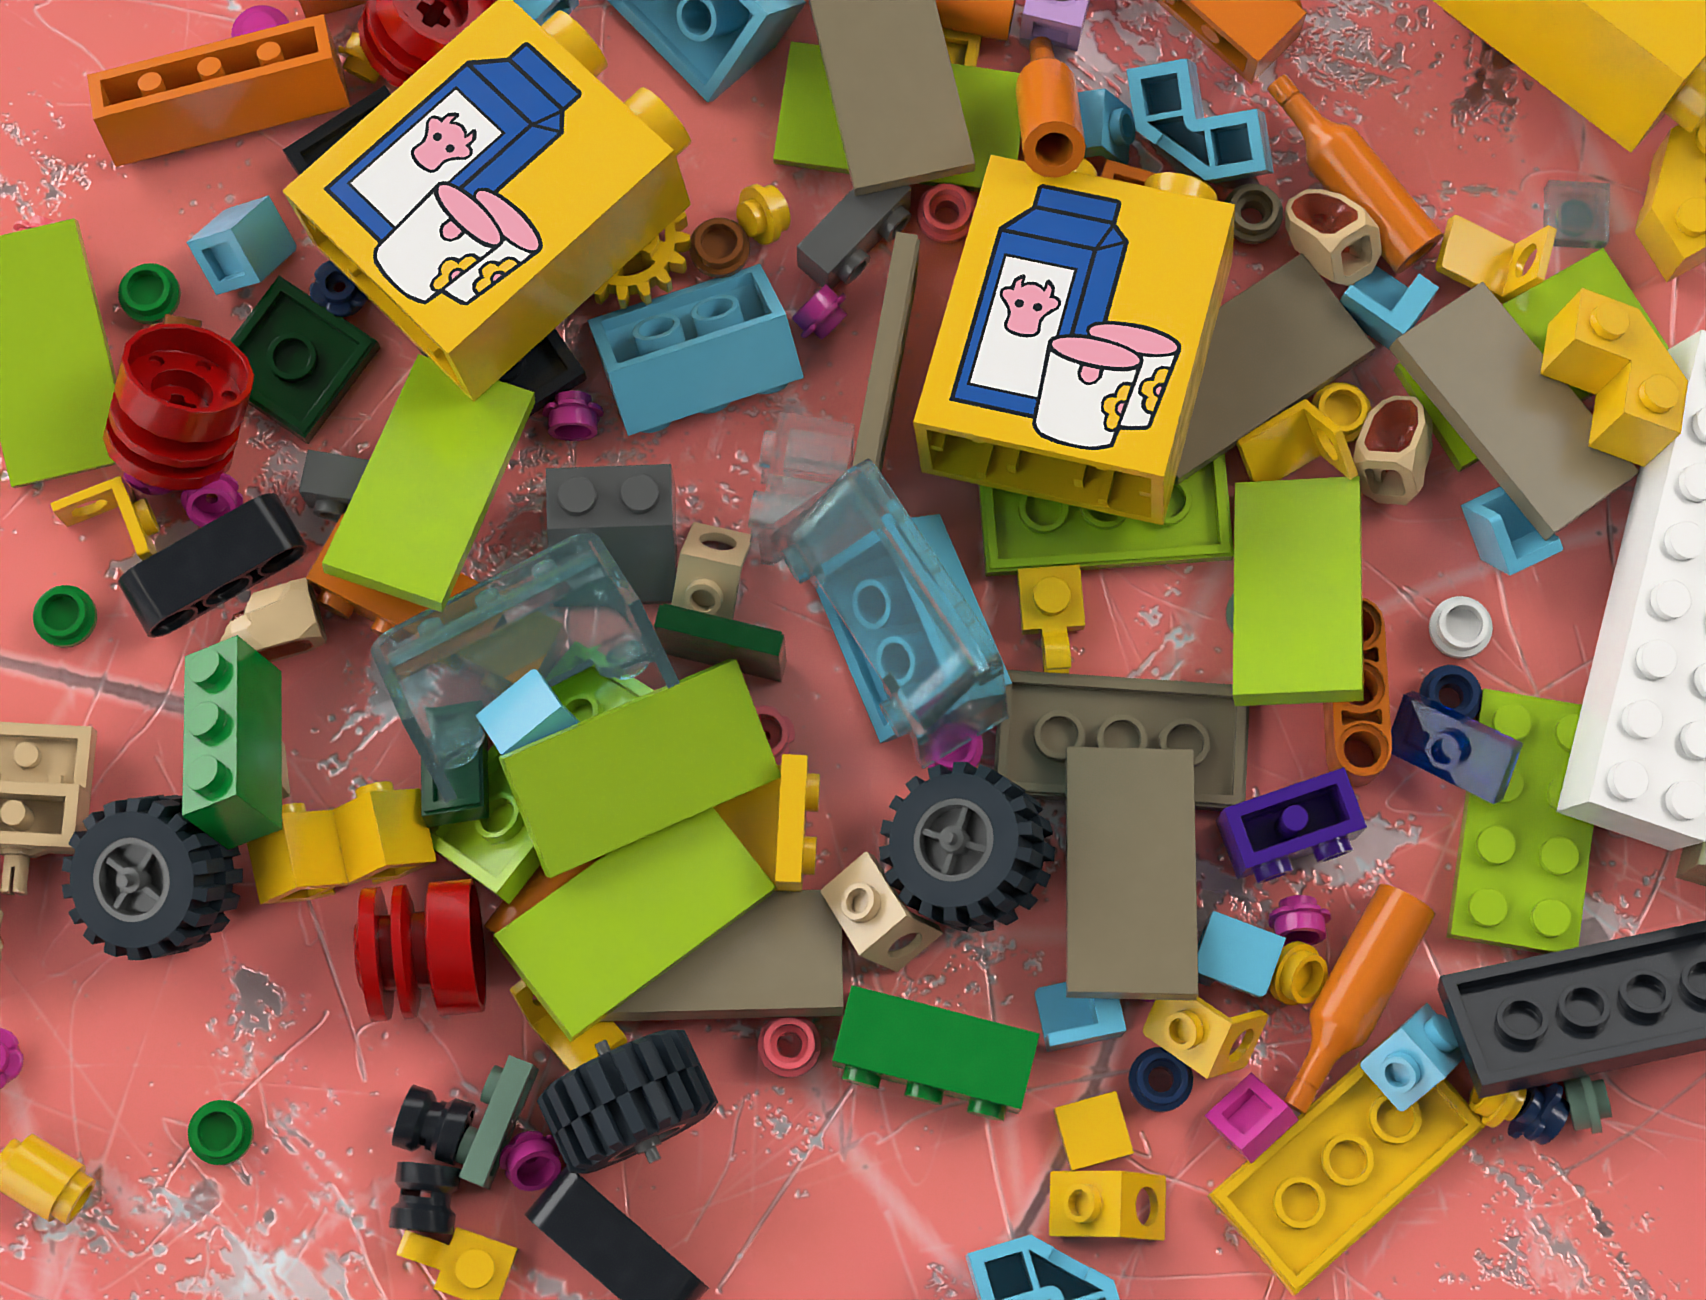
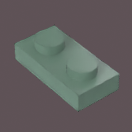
(506, 1094)

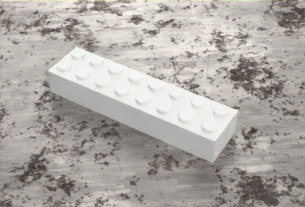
(1643, 712)

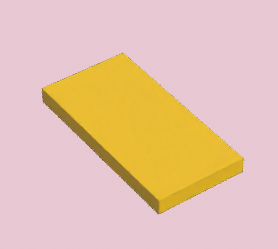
(1340, 1172)

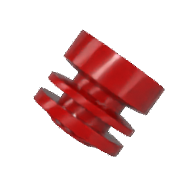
(408, 33)
(177, 406)
(421, 950)

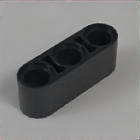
(212, 565)
(610, 1243)

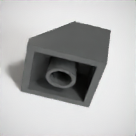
(629, 511)

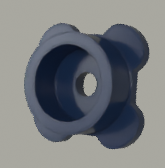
(1541, 1114)

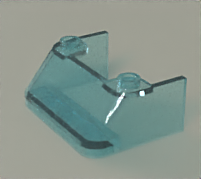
(902, 612)
(541, 614)

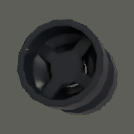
(432, 1124)
(425, 1213)

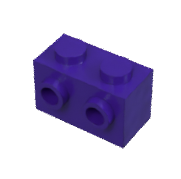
(1291, 823)

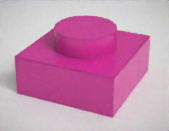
(1251, 1117)

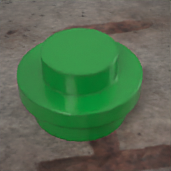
(149, 293)
(65, 616)
(220, 1132)

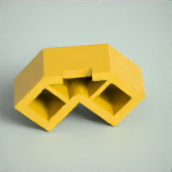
(1675, 203)
(1622, 361)
(365, 839)

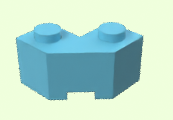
(1171, 115)
(1035, 1271)

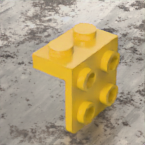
(773, 823)

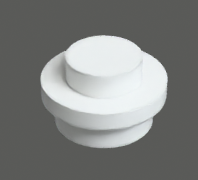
(1460, 627)

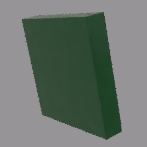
(300, 358)
(717, 639)

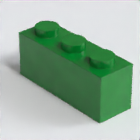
(232, 743)
(934, 1053)

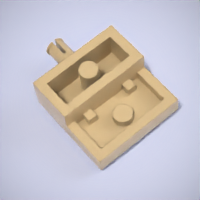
(42, 793)

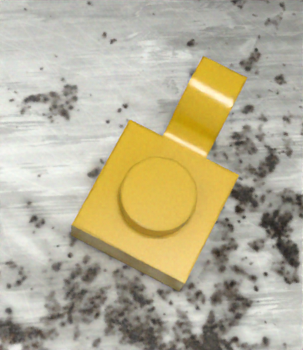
(1052, 606)
(468, 1267)

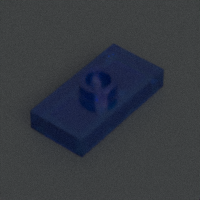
(1454, 747)

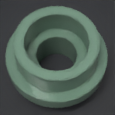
(1587, 1103)

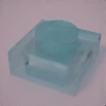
(1578, 213)

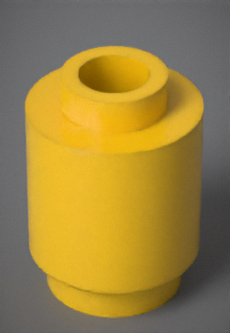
(44, 1179)

